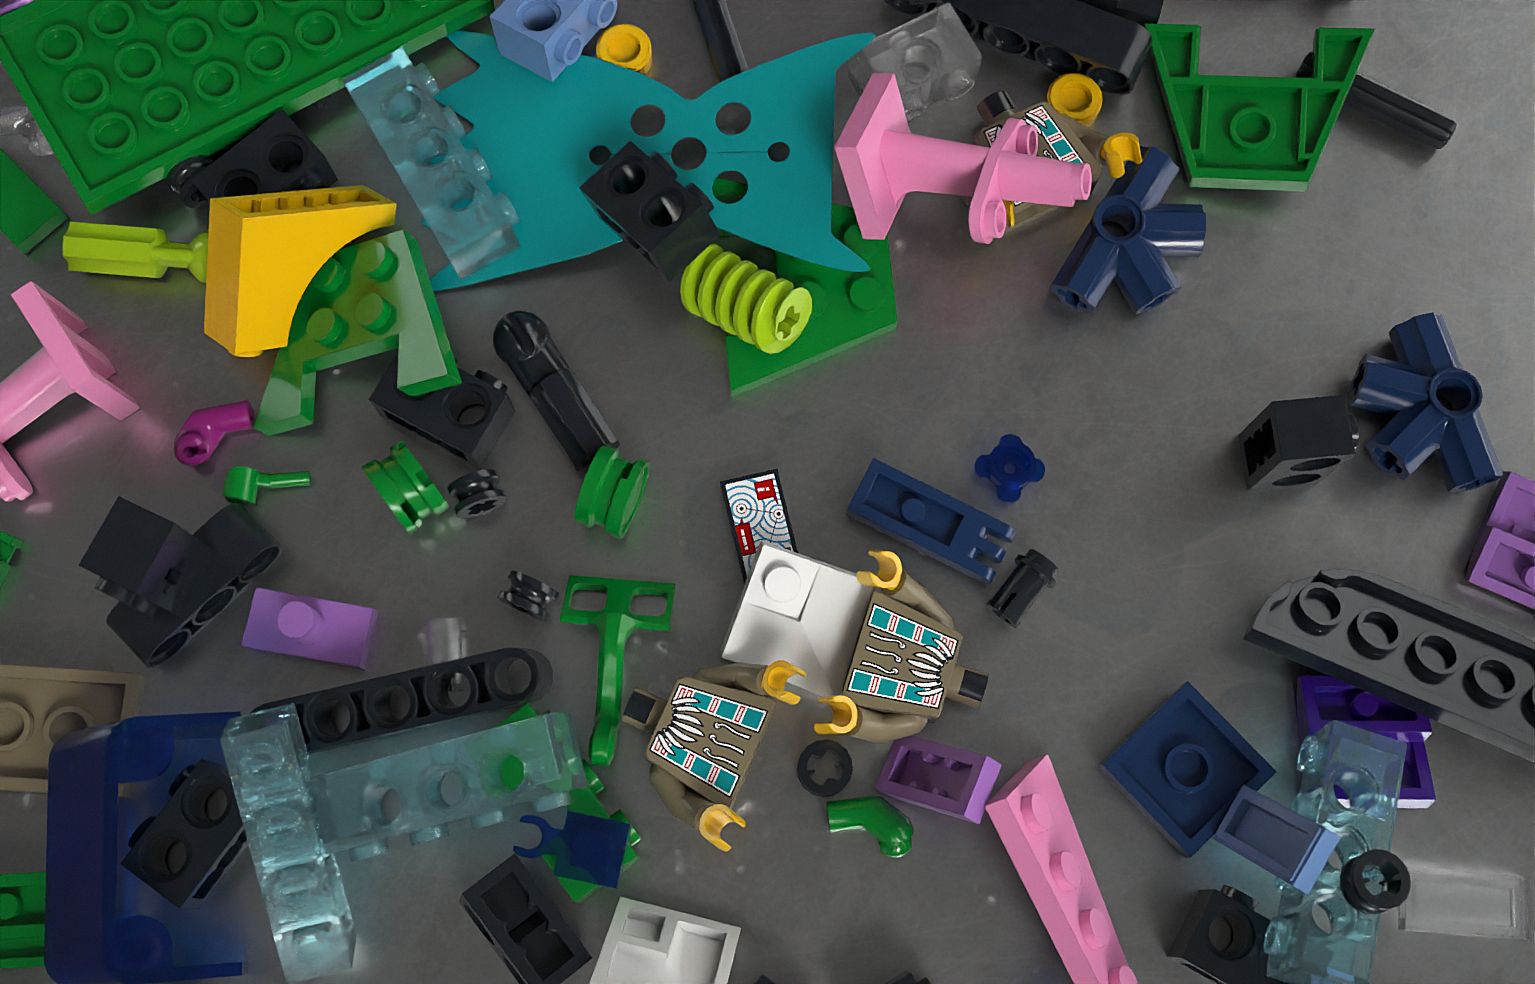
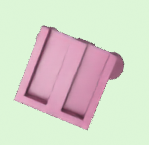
(887, 161)
(55, 371)

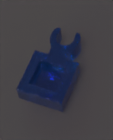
(586, 849)

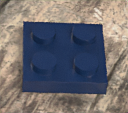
(1185, 768)

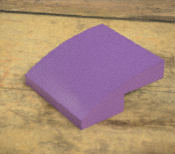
(1506, 542)

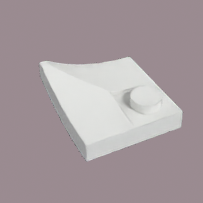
(799, 615)
(664, 947)

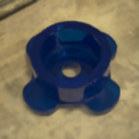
(1010, 451)

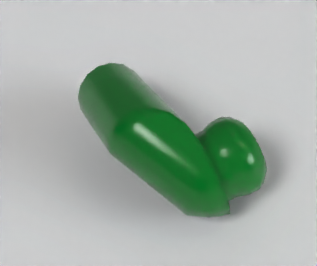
(877, 817)

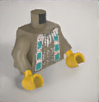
(1058, 139)
(901, 662)
(709, 738)

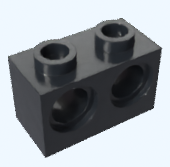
(258, 163)
(651, 209)
(437, 413)
(1298, 442)
(209, 845)
(523, 925)
(1244, 959)

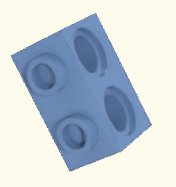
(548, 32)

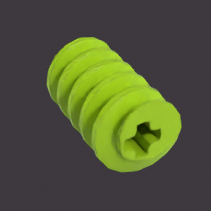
(745, 299)

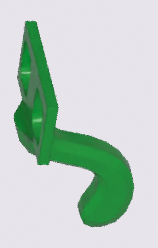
(614, 627)

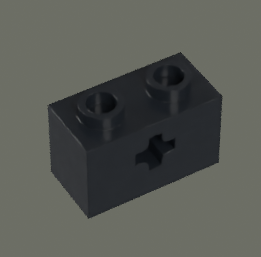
(145, 559)

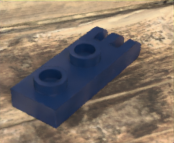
(929, 520)

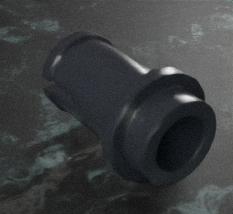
(1023, 587)

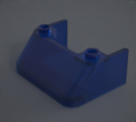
(82, 927)

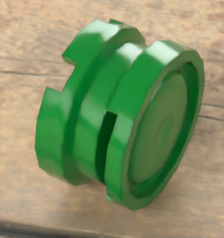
(405, 487)
(611, 491)

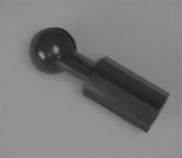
(552, 387)

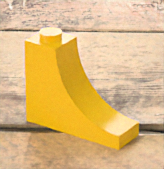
(268, 252)

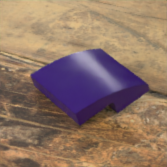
(1329, 699)

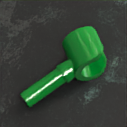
(243, 483)

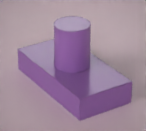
(309, 629)
(939, 777)

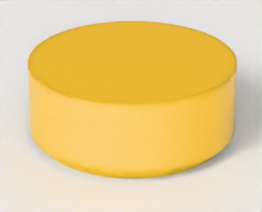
(625, 47)
(1075, 97)

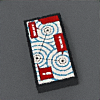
(756, 514)

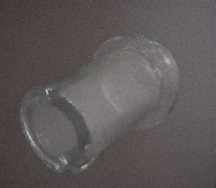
(444, 644)

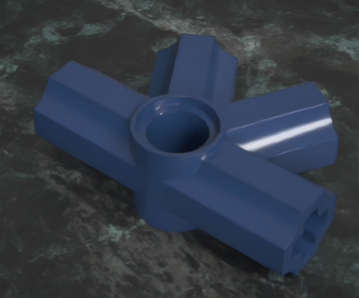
(1137, 258)
(1419, 422)

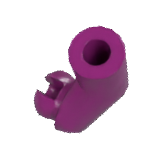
(208, 427)

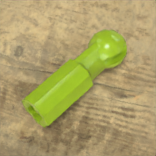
(131, 251)

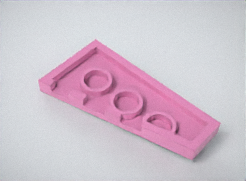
(1057, 874)

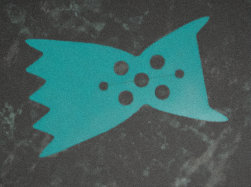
(542, 133)

